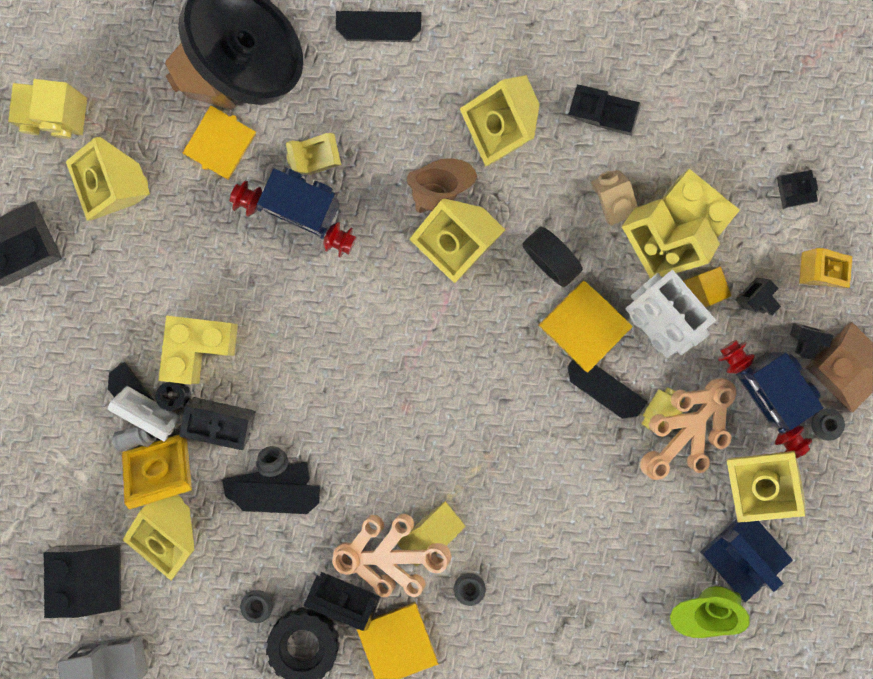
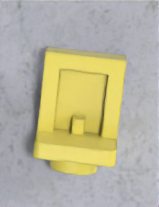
(313, 154)

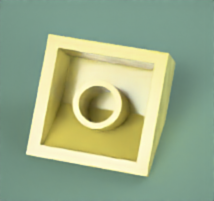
(694, 198)

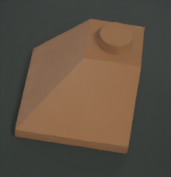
(190, 82)
(846, 367)

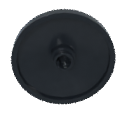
(242, 48)

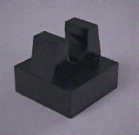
(797, 189)
(759, 297)
(810, 340)

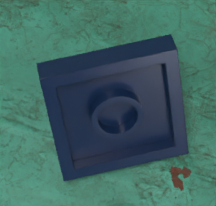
(747, 558)

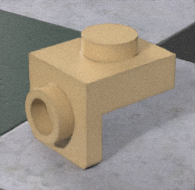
(615, 196)

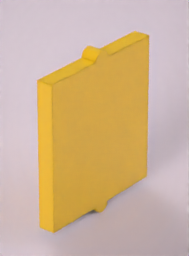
(219, 142)

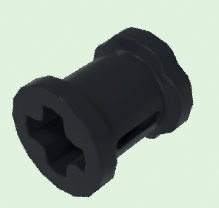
(171, 404)

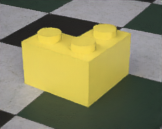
(47, 107)
(665, 245)
(187, 341)

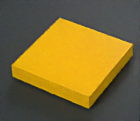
(156, 471)
(398, 644)

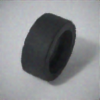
(552, 256)

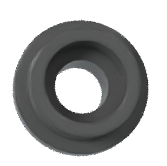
(819, 420)
(271, 461)
(473, 598)
(252, 615)

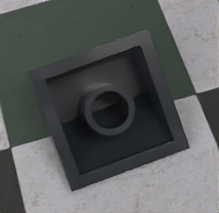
(25, 244)
(81, 580)

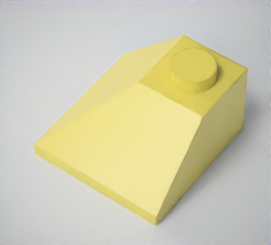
(502, 118)
(106, 179)
(456, 236)
(766, 486)
(163, 535)

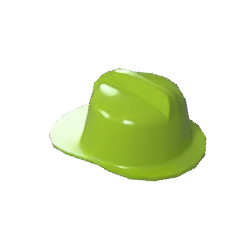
(711, 614)

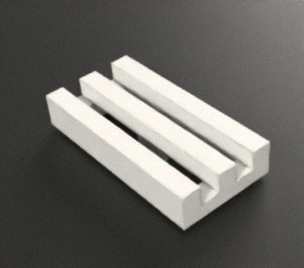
(144, 413)

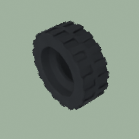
(298, 620)

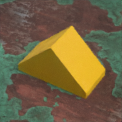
(825, 268)
(709, 286)

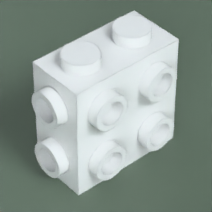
(670, 314)

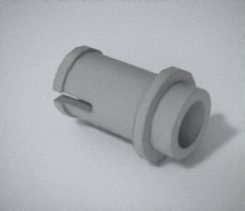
(131, 438)

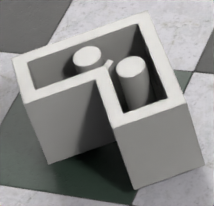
(105, 660)

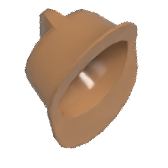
(438, 181)

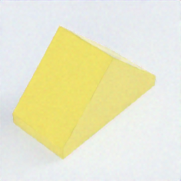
(438, 527)

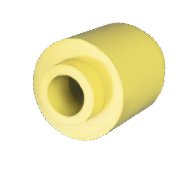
(660, 405)

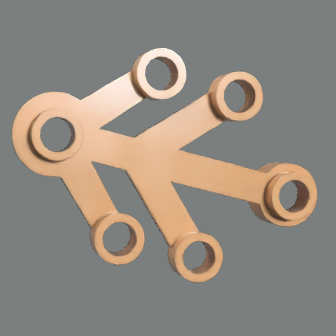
(692, 426)
(387, 558)

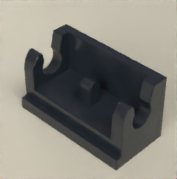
(216, 423)
(342, 601)

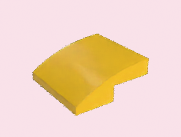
(585, 326)

